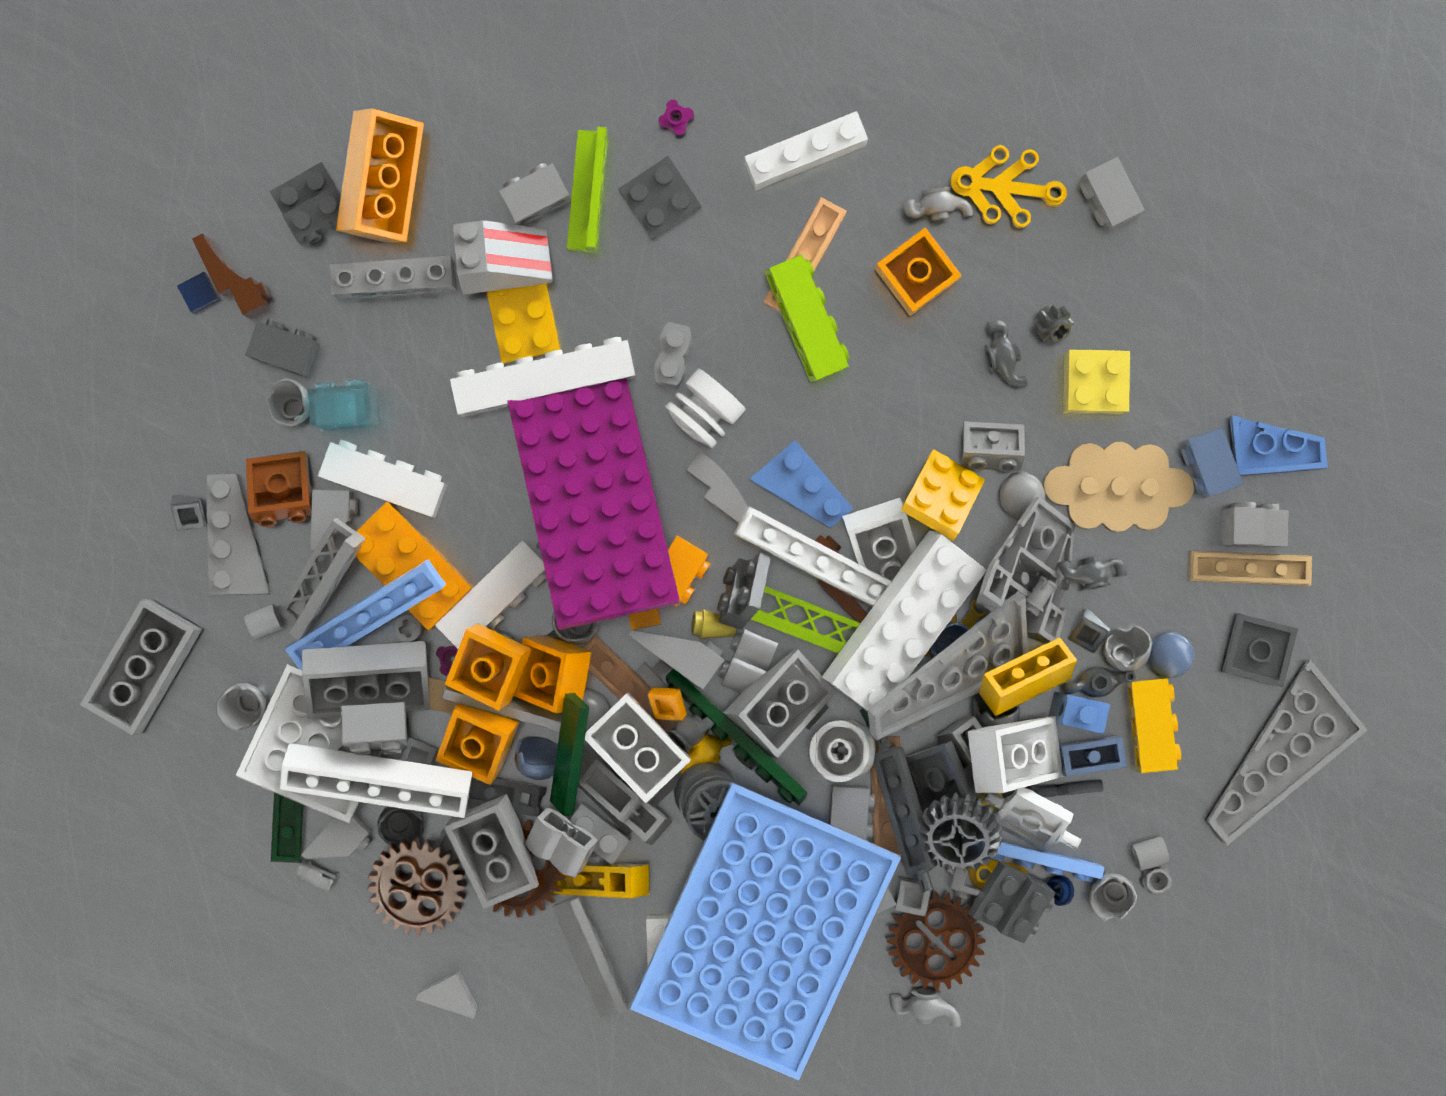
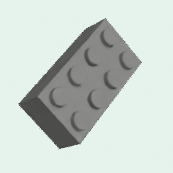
(140, 667)

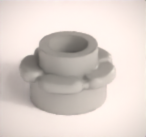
(1164, 883)

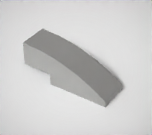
(722, 491)
(624, 802)

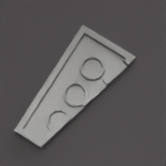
(231, 542)

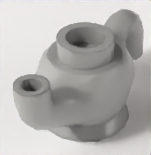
(937, 204)
(925, 1006)

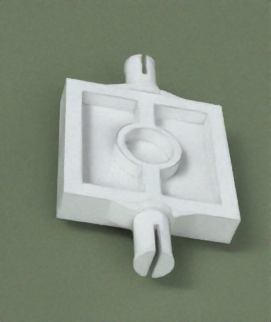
(1034, 819)

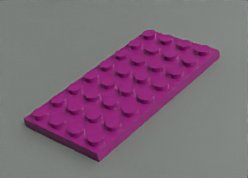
(593, 504)

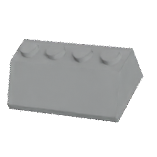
(365, 676)

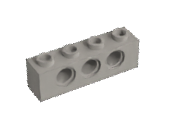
(393, 277)

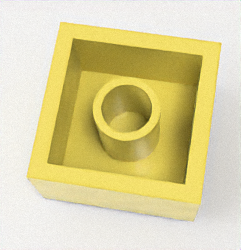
(1096, 382)

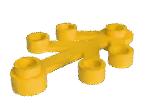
(1003, 186)

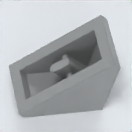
(450, 994)

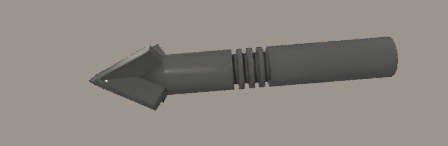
(1067, 788)

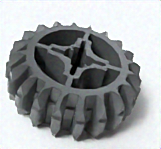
(973, 823)

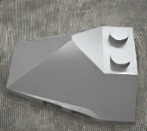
(1032, 551)

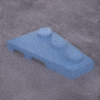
(1271, 449)
(803, 485)

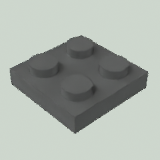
(659, 198)
(1260, 650)

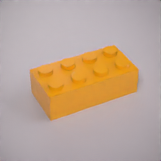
(379, 176)
(398, 546)

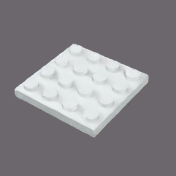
(287, 723)

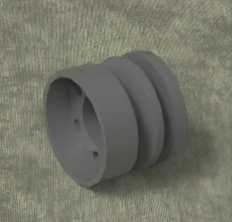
(701, 794)

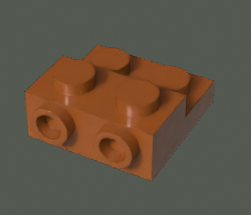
(279, 488)

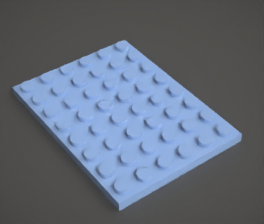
(765, 931)

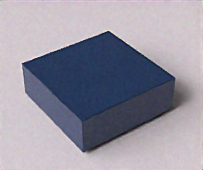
(198, 292)

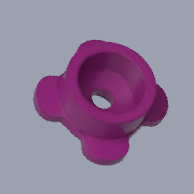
(679, 125)
(444, 657)

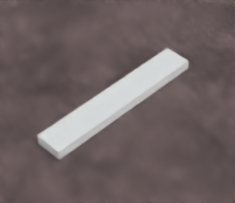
(811, 556)

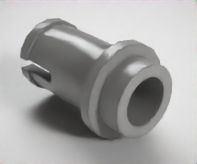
(1039, 596)
(315, 876)

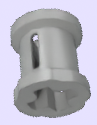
(401, 623)

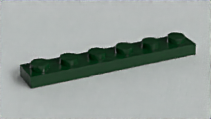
(744, 747)

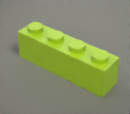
(806, 318)

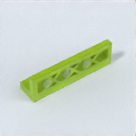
(587, 190)
(801, 632)

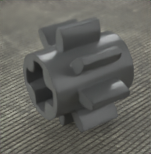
(1053, 323)

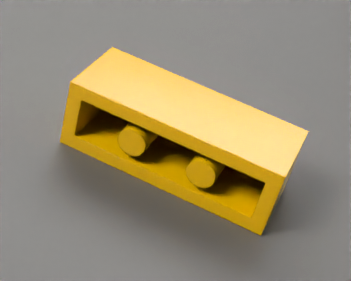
(1027, 676)
(1153, 725)

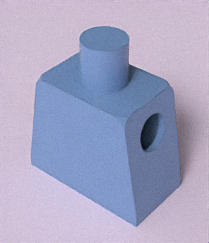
(1080, 712)

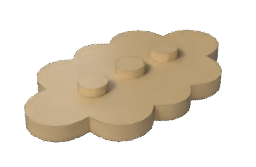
(1118, 486)

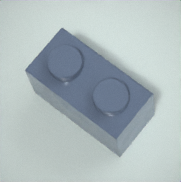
(1211, 463)
(1092, 755)

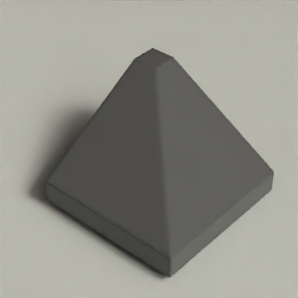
(187, 512)
(1088, 631)

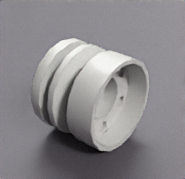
(705, 408)

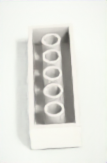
(905, 621)

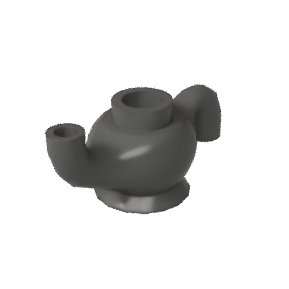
(1003, 355)
(1093, 572)
(1098, 682)
(690, 731)

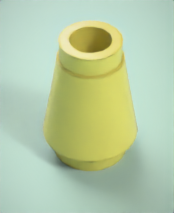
(707, 625)

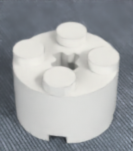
(832, 764)

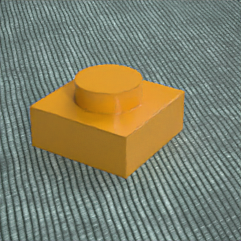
(645, 619)
(667, 703)

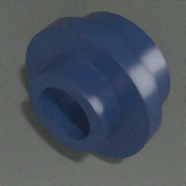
(1061, 882)

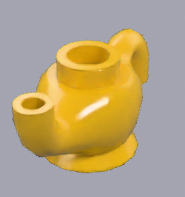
(706, 751)

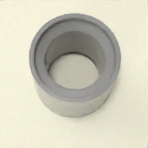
(263, 622)
(1150, 853)

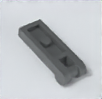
(482, 793)

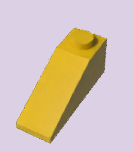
(608, 880)

